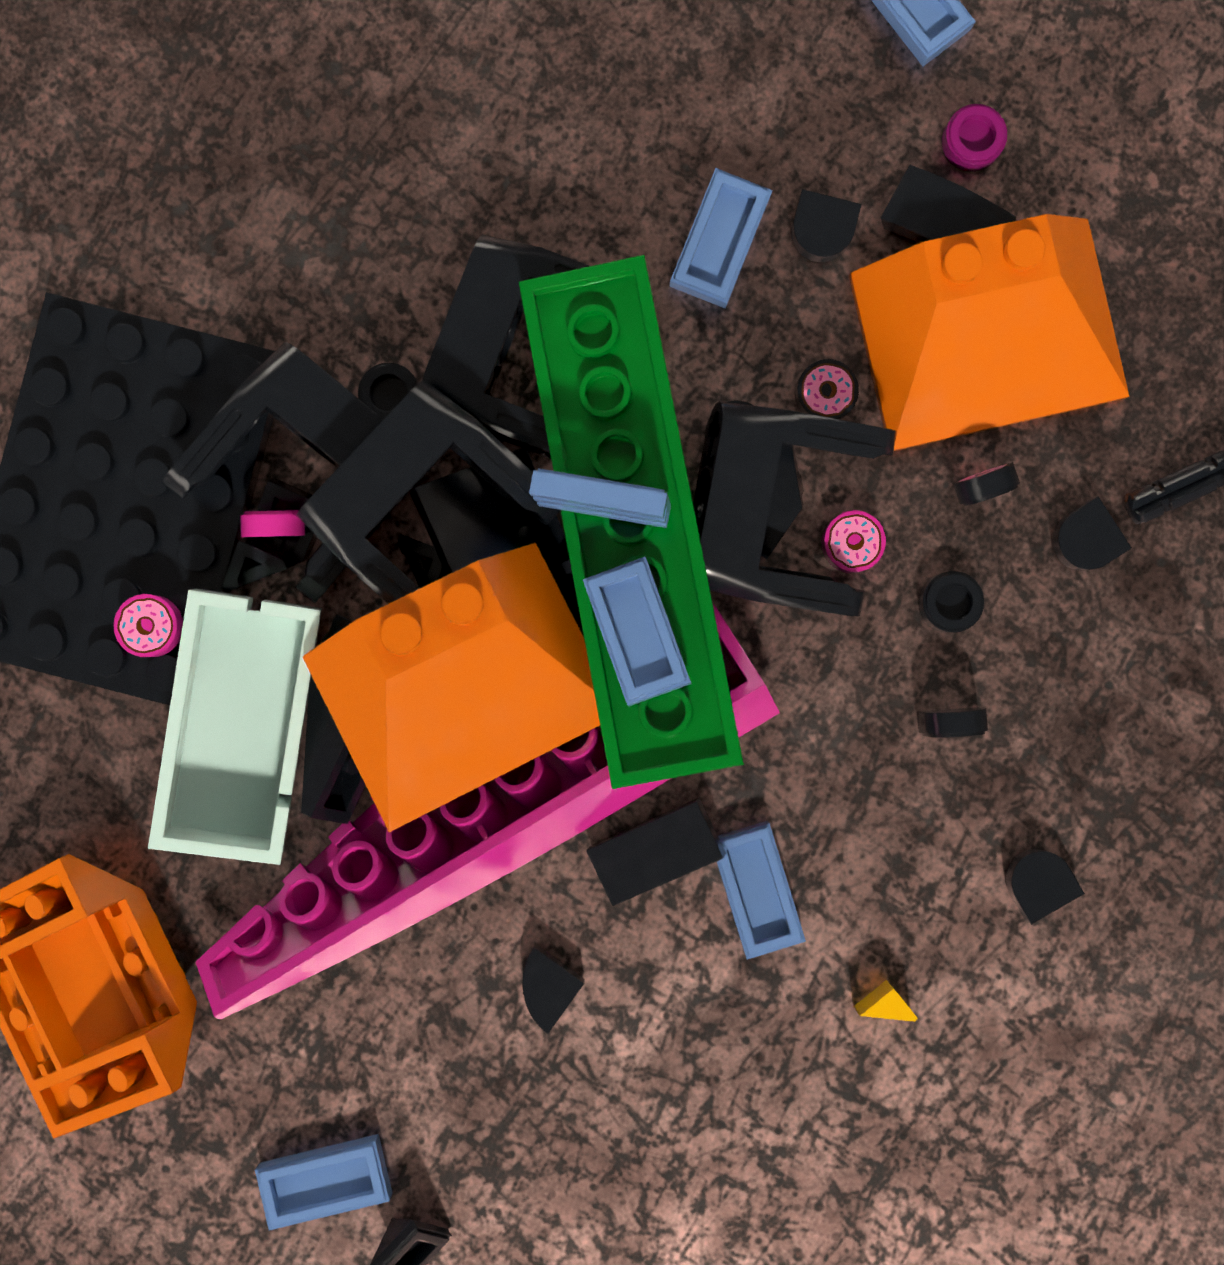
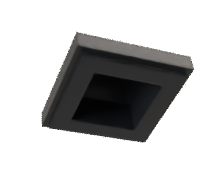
(410, 1243)

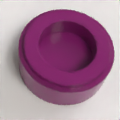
(974, 137)

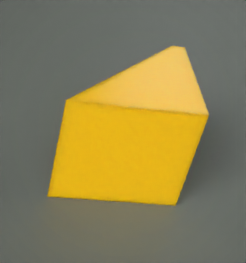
(886, 1004)

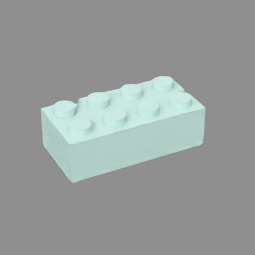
(234, 727)

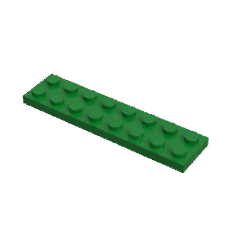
(616, 421)

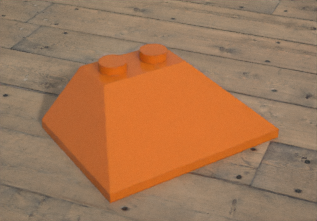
(988, 329)
(457, 683)
(90, 994)

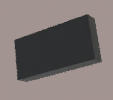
(656, 852)

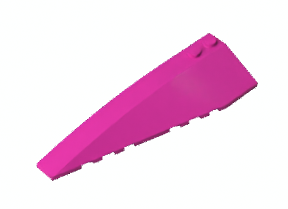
(386, 881)

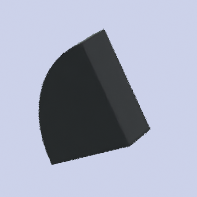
(548, 987)

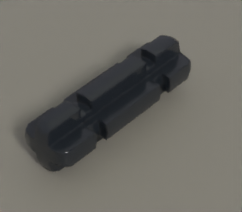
(1176, 489)

